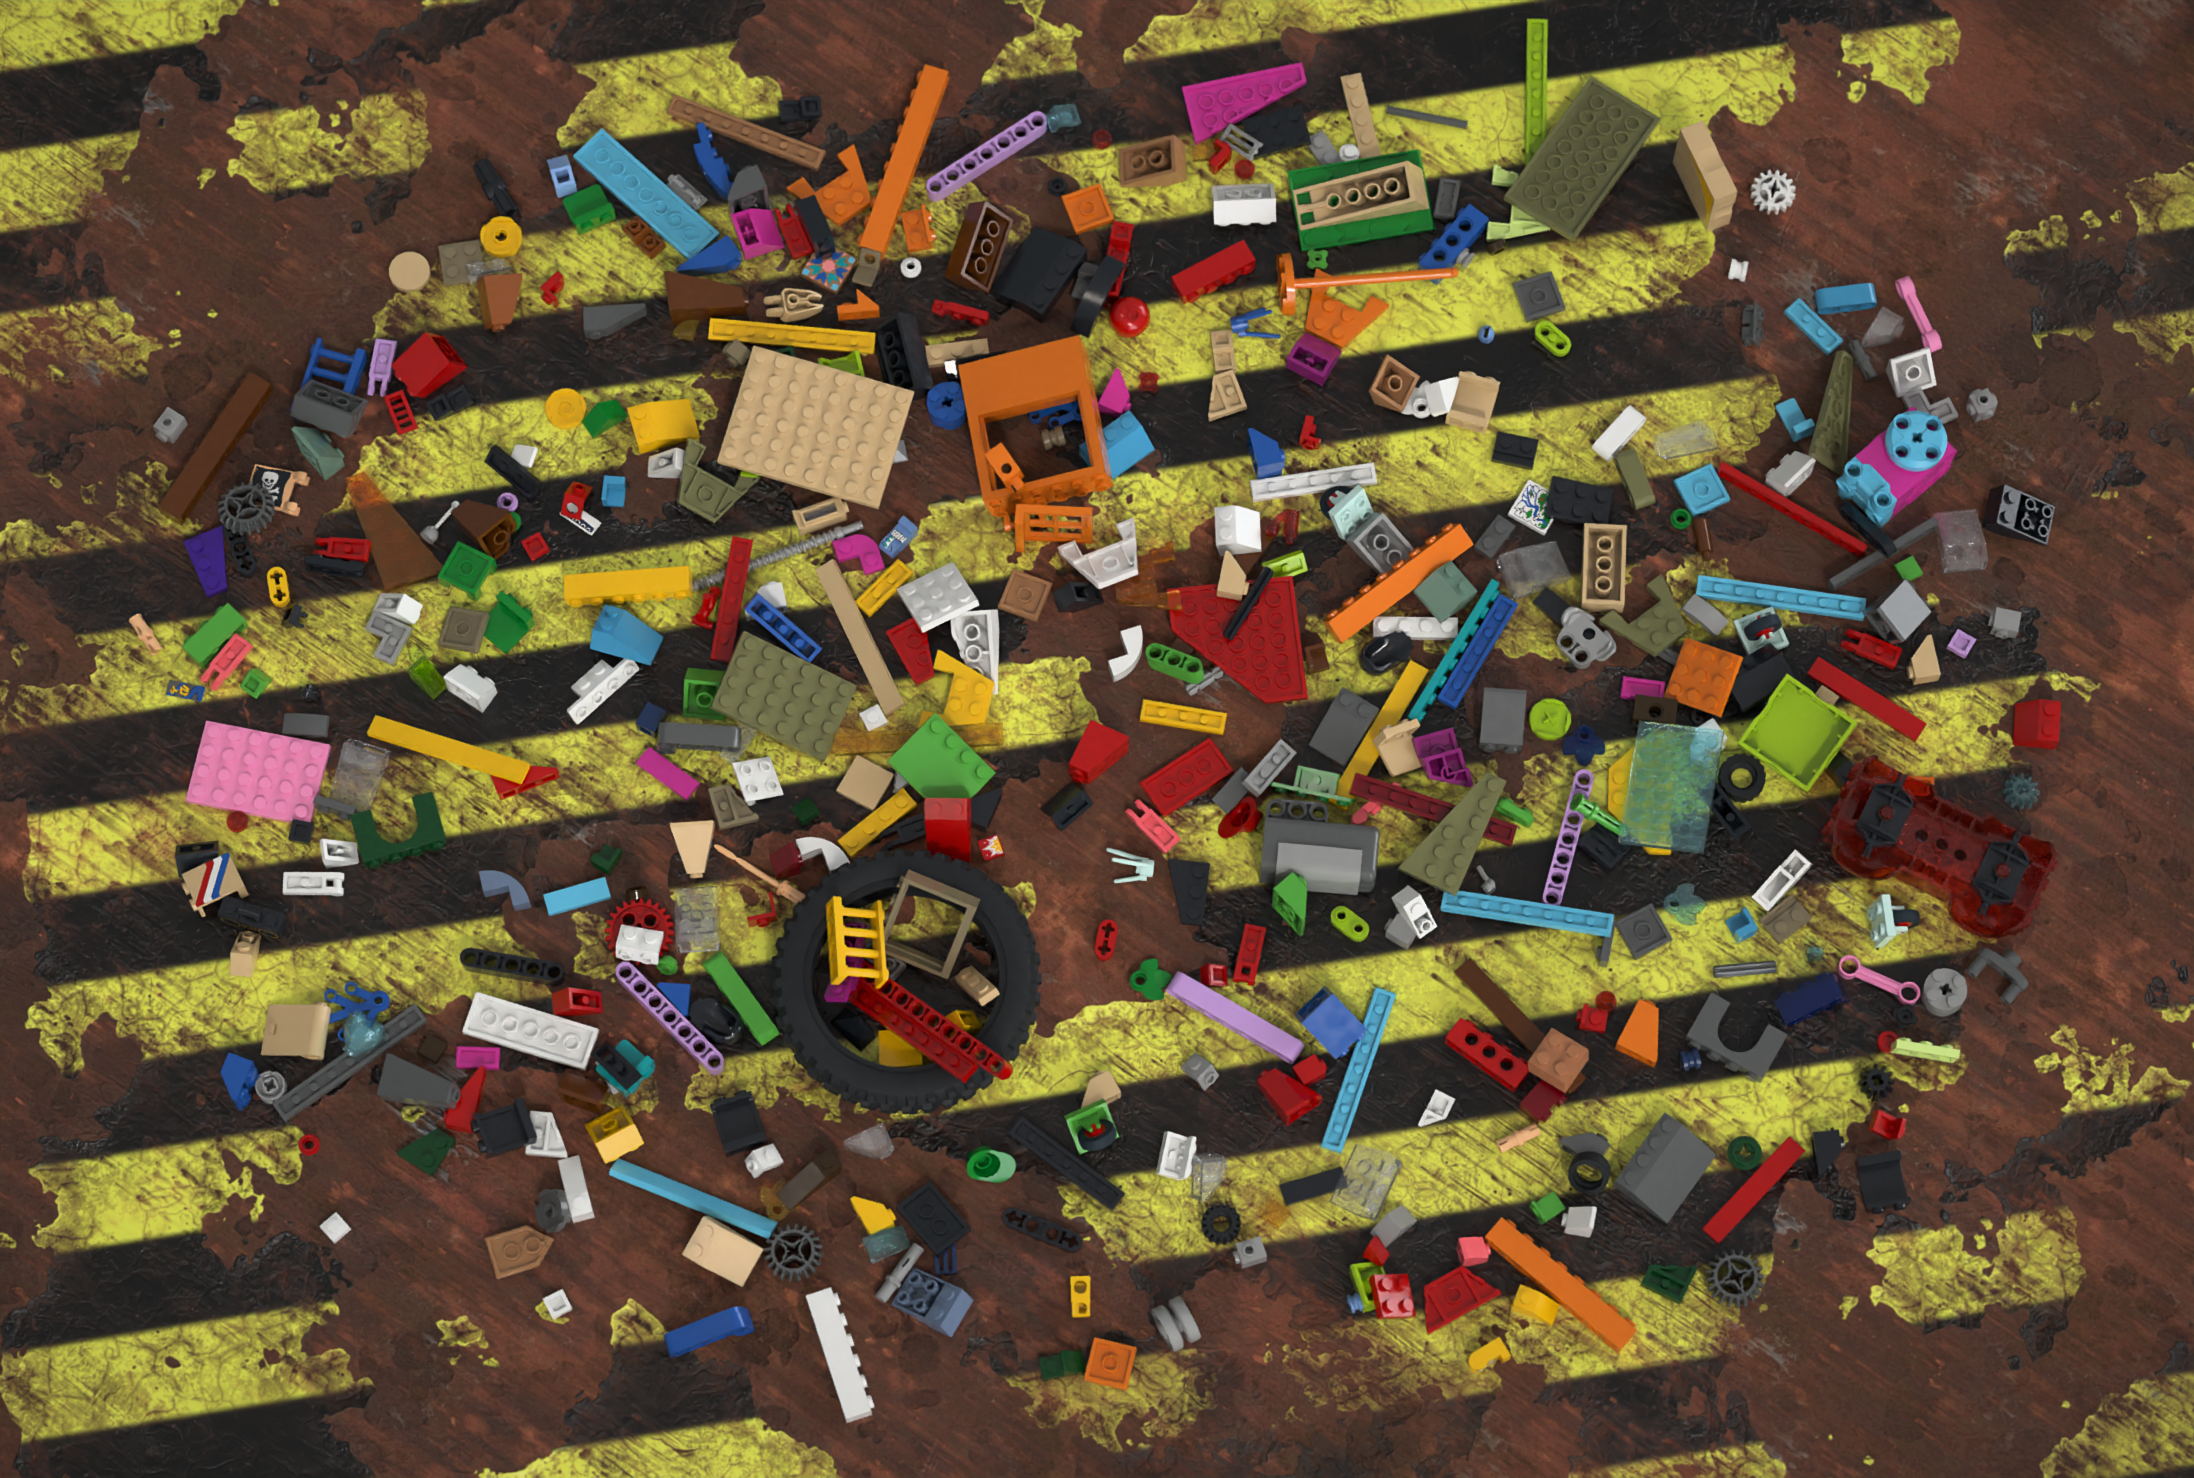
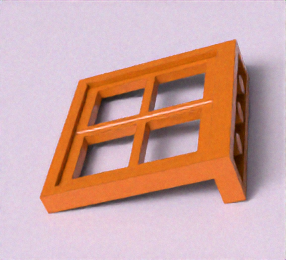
(1023, 524)

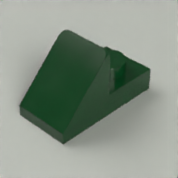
(1062, 1365)

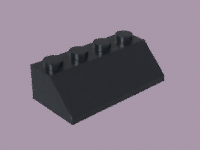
(903, 354)

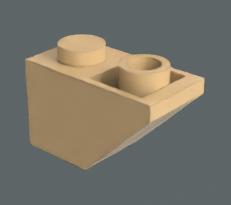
(244, 954)

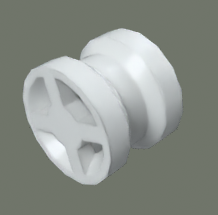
(1738, 270)

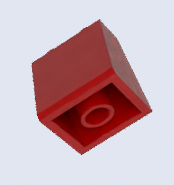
(428, 365)
(1097, 752)

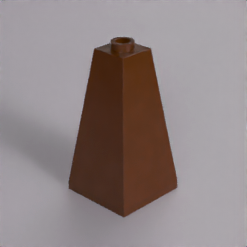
(702, 298)

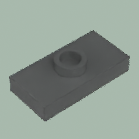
(1447, 199)

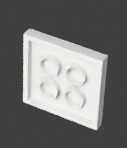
(937, 597)

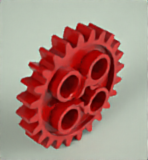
(641, 913)

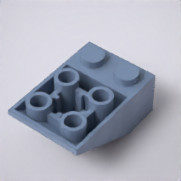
(932, 1301)

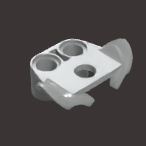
(1574, 623)

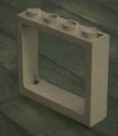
(912, 955)

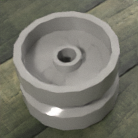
(1175, 1324)

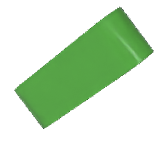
(1169, 656)

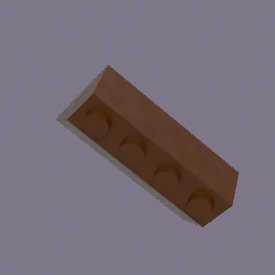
(979, 247)

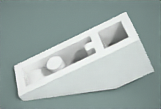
(576, 1189)

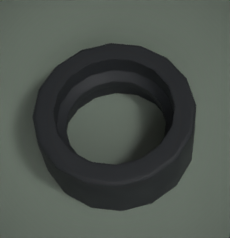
(1594, 1159)

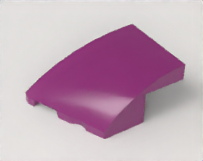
(1442, 758)

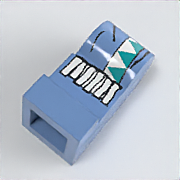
(899, 537)

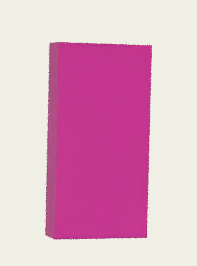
(1633, 686)
(475, 1057)

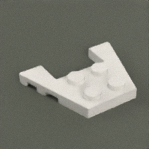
(1108, 563)

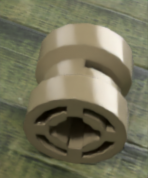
(1051, 438)

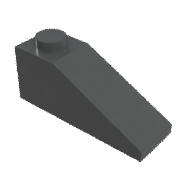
(605, 320)

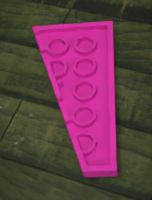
(1233, 98)

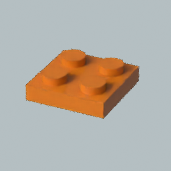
(1087, 209)
(1110, 1364)

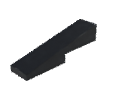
(1553, 608)

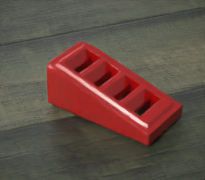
(393, 397)

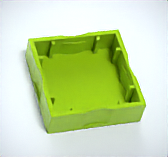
(1797, 734)

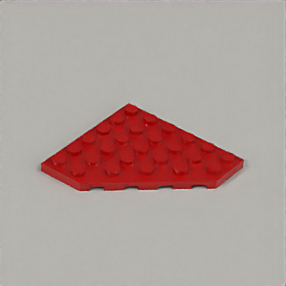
(1267, 647)

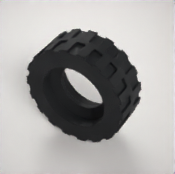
(1746, 762)

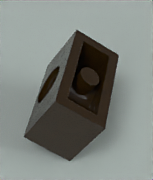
(1664, 706)

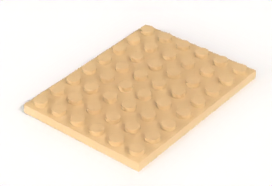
(815, 427)

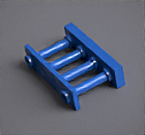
(350, 380)

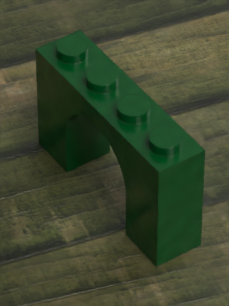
(427, 836)

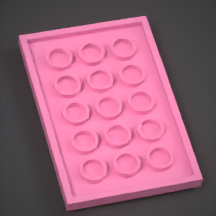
(257, 773)

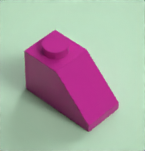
(1116, 397)

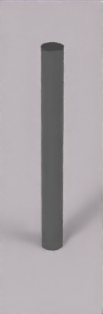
(1426, 117)

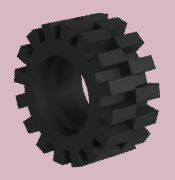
(1227, 1212)

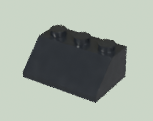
(1758, 677)

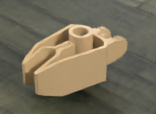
(794, 304)

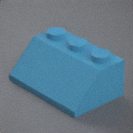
(1124, 442)

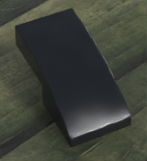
(799, 110)
(450, 404)

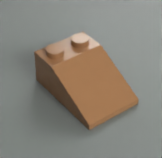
(1153, 163)

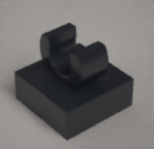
(291, 616)

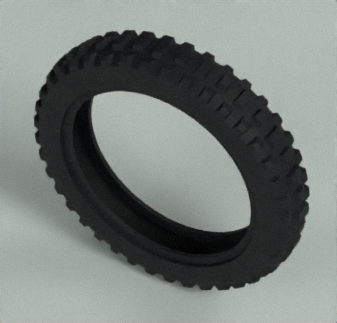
(902, 1087)

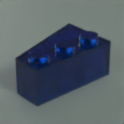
(1811, 998)

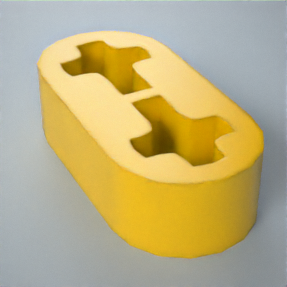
(283, 586)

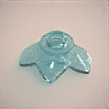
(1687, 904)

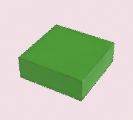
(1908, 569)

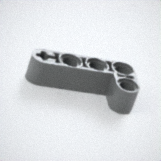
(697, 737)

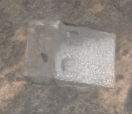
(1961, 541)
(1533, 569)
(359, 774)
(697, 919)

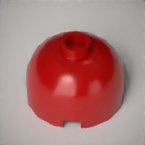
(1129, 317)

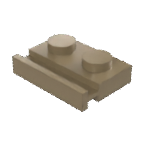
(1785, 919)

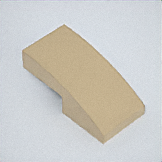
(1223, 351)

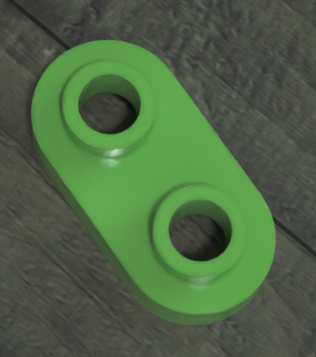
(1521, 816)

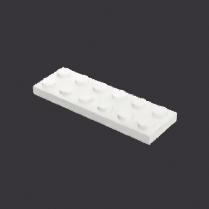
(530, 1031)

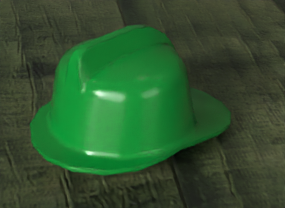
(990, 1165)

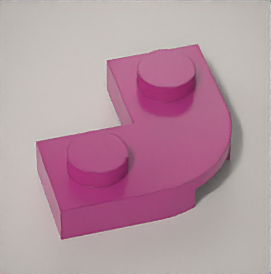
(861, 547)

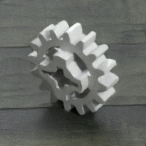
(1783, 192)

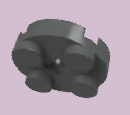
(560, 1215)

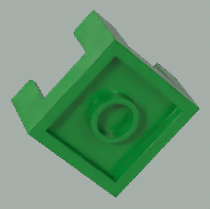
(467, 570)

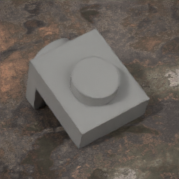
(1200, 1071)

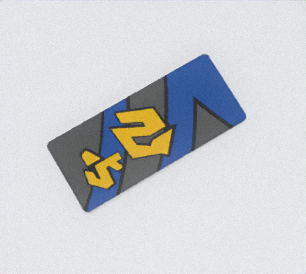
(185, 690)

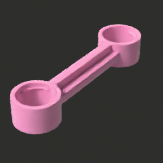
(1907, 292)
(1878, 980)

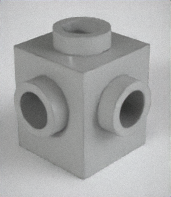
(1978, 409)

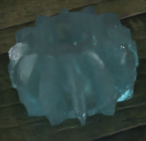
(2015, 786)

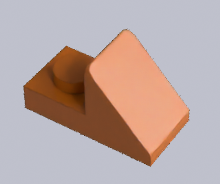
(863, 310)

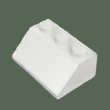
(1244, 204)

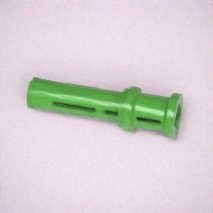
(1591, 811)

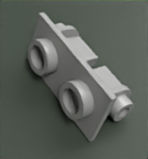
(686, 192)

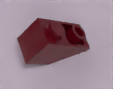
(786, 862)

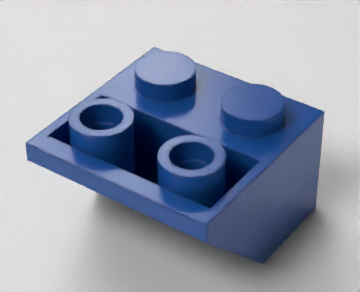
(239, 1078)

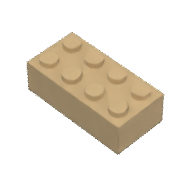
(1603, 567)

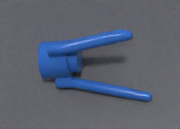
(1240, 323)

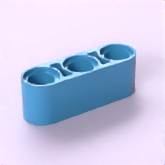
(1845, 298)

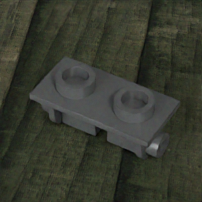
(1754, 317)

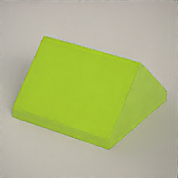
(1360, 1278)

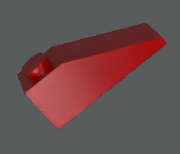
(535, 777)
(468, 1104)

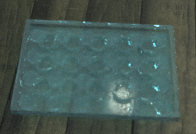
(1671, 787)

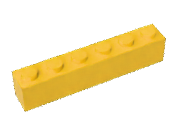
(628, 586)

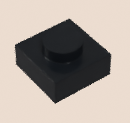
(301, 832)

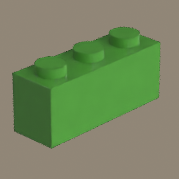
(214, 635)

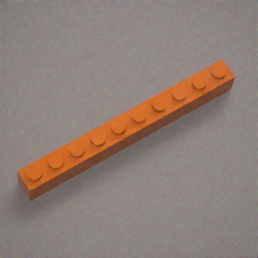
(904, 159)

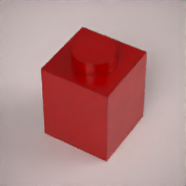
(1310, 1070)

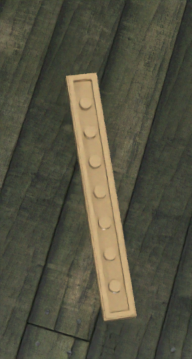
(860, 637)

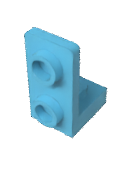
(1794, 420)

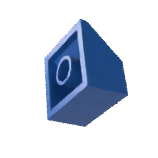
(1265, 455)

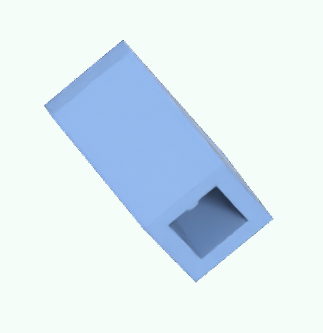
(562, 176)

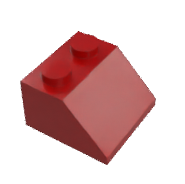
(2037, 724)

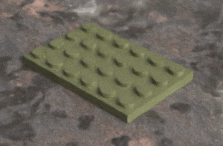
(783, 696)

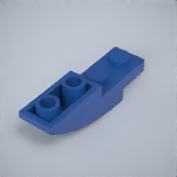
(712, 166)

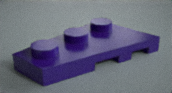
(208, 558)

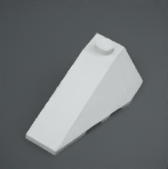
(978, 641)

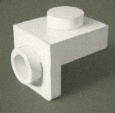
(763, 1160)

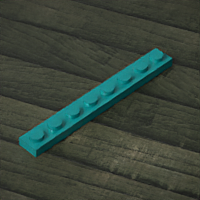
(1458, 646)

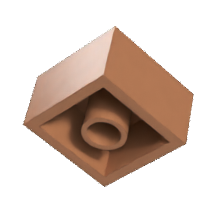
(1558, 1060)

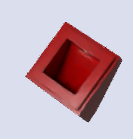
(1214, 975)
(1376, 1252)

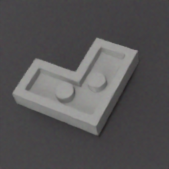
(1943, 409)
(393, 635)

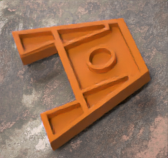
(844, 195)
(1336, 321)

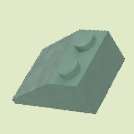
(318, 451)

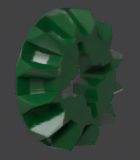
(1751, 1147)

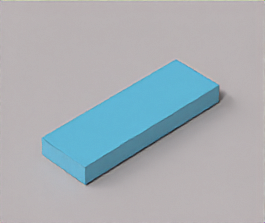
(1813, 326)
(577, 896)

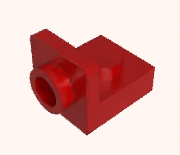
(1220, 159)
(551, 286)
(1307, 437)
(1592, 1019)

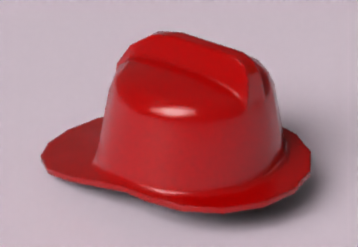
(1241, 818)

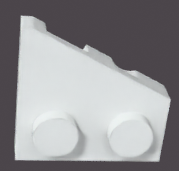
(548, 1137)

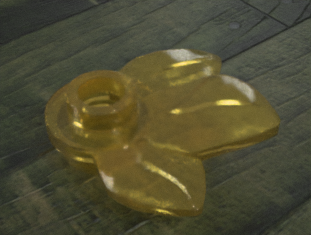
(770, 1201)

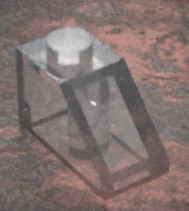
(1883, 329)
(871, 1143)
(1207, 1174)

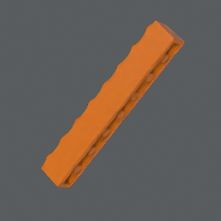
(1396, 583)
(1560, 1285)

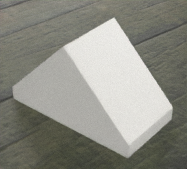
(1441, 395)
(338, 853)

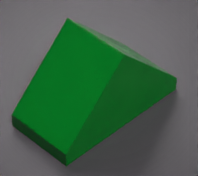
(603, 417)

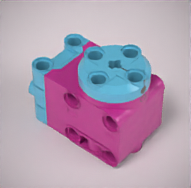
(1897, 466)

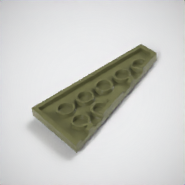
(1450, 847)

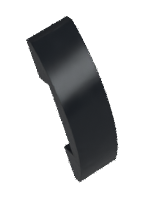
(1096, 295)

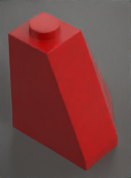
(1287, 1096)

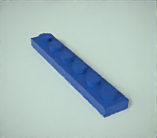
(1477, 651)

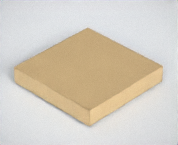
(865, 783)

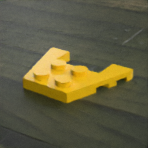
(968, 694)

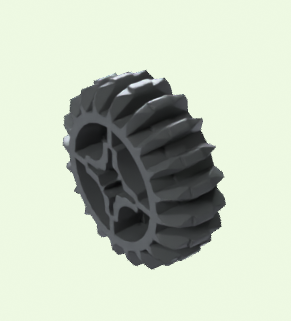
(248, 516)
(800, 1244)
(1725, 1282)

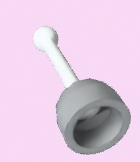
(431, 533)

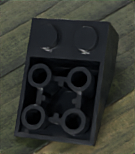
(2018, 515)

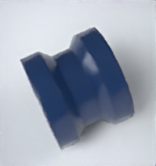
(1689, 1059)

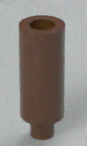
(1703, 538)

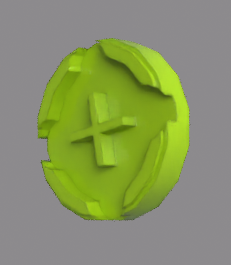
(1549, 719)

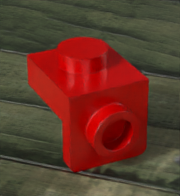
(1887, 1125)

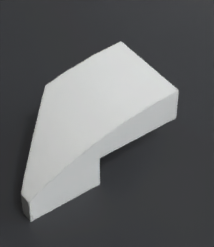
(1437, 1108)

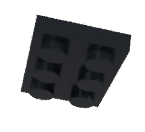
(1278, 131)
(1578, 502)
(933, 1219)

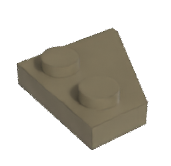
(729, 808)

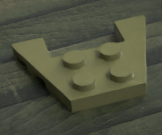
(704, 492)
(1656, 627)

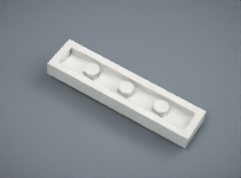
(1417, 627)

